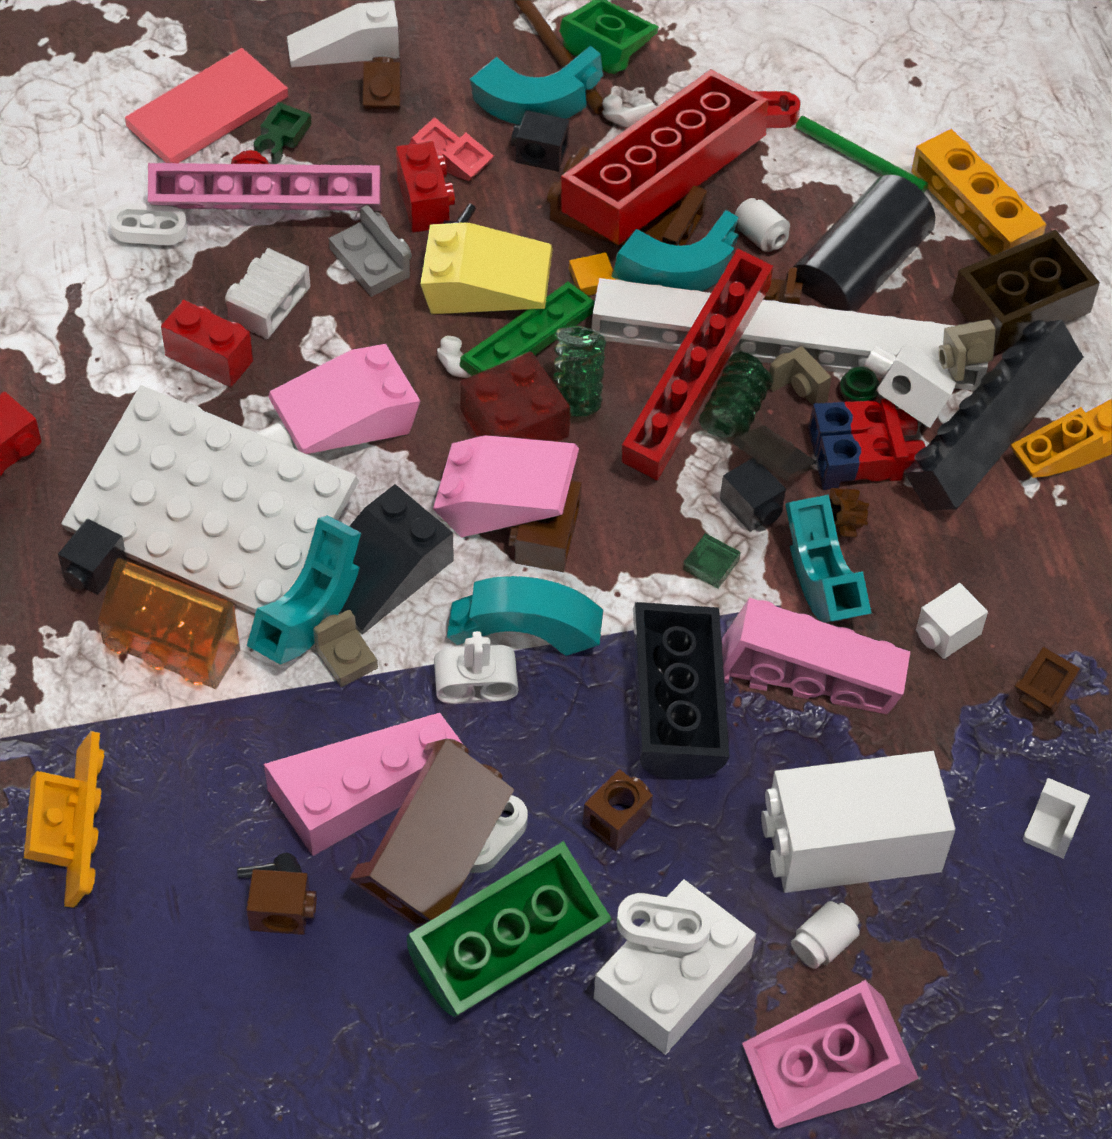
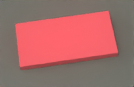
(206, 107)

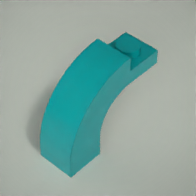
(559, 95)
(674, 266)
(822, 572)
(528, 606)
(286, 626)

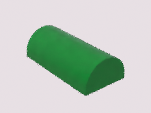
(506, 930)

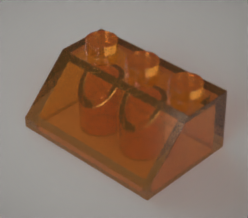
(168, 624)

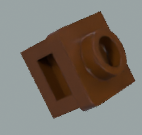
(381, 83)
(1046, 682)

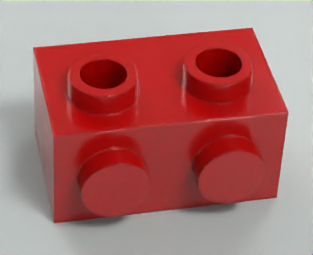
(423, 185)
(207, 343)

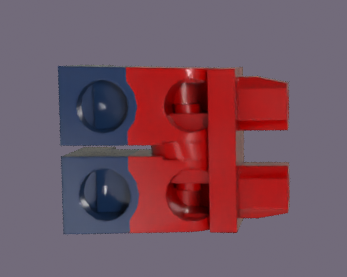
(862, 441)

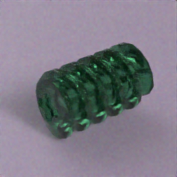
(580, 368)
(736, 396)

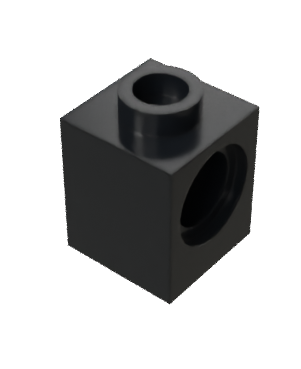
(541, 140)

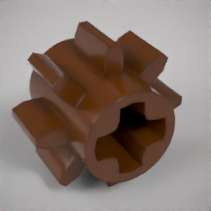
(848, 511)

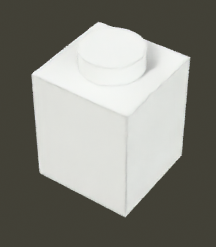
(951, 621)

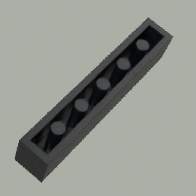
(993, 415)

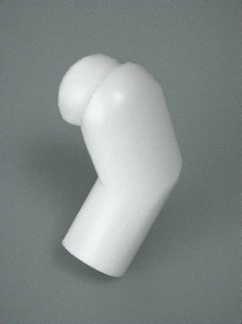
(622, 115)
(450, 355)

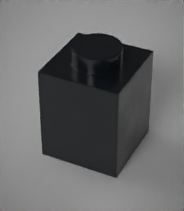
(753, 494)
(90, 556)

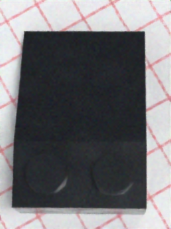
(396, 555)

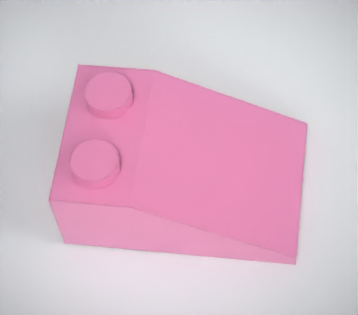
(347, 401)
(503, 482)
(830, 1057)

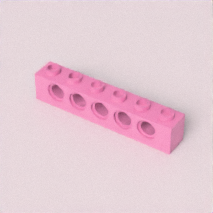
(265, 186)

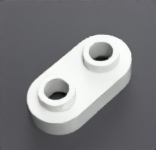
(148, 224)
(503, 835)
(664, 920)

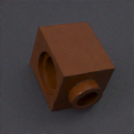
(616, 825)
(280, 902)

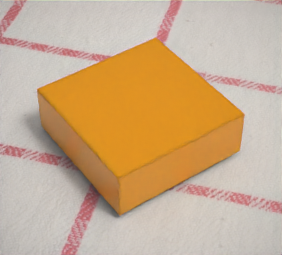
(588, 270)

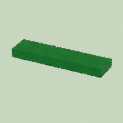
(530, 330)

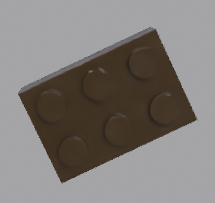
(1026, 285)

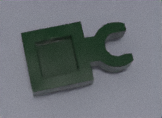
(282, 127)

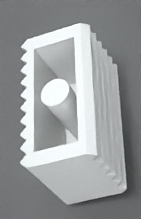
(267, 292)

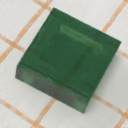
(711, 560)

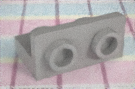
(372, 253)

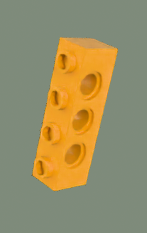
(975, 193)

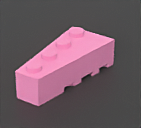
(813, 658)
(353, 781)

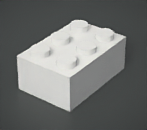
(667, 989)

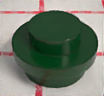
(859, 385)

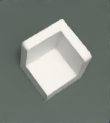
(1056, 818)

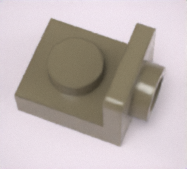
(966, 346)
(803, 372)
(343, 648)

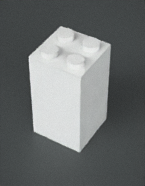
(858, 821)

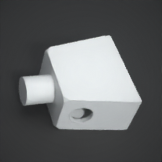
(912, 381)

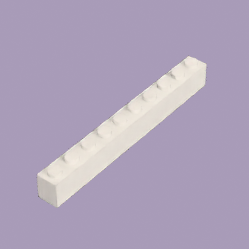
(834, 338)

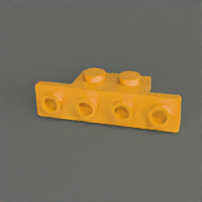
(63, 817)

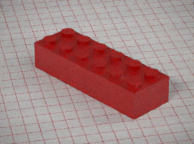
(663, 156)

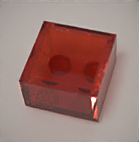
(515, 402)

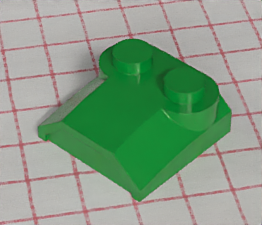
(608, 30)

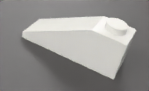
(347, 36)

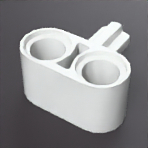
(476, 672)

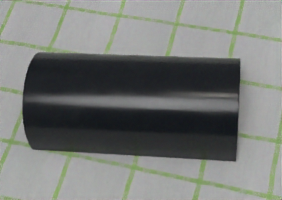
(866, 244)
(680, 690)

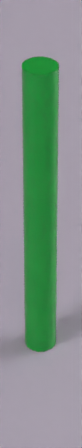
(855, 151)

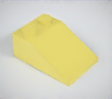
(483, 270)

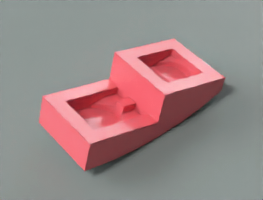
(462, 155)

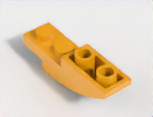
(1067, 442)

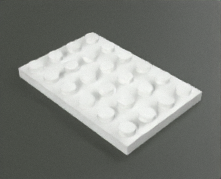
(209, 499)

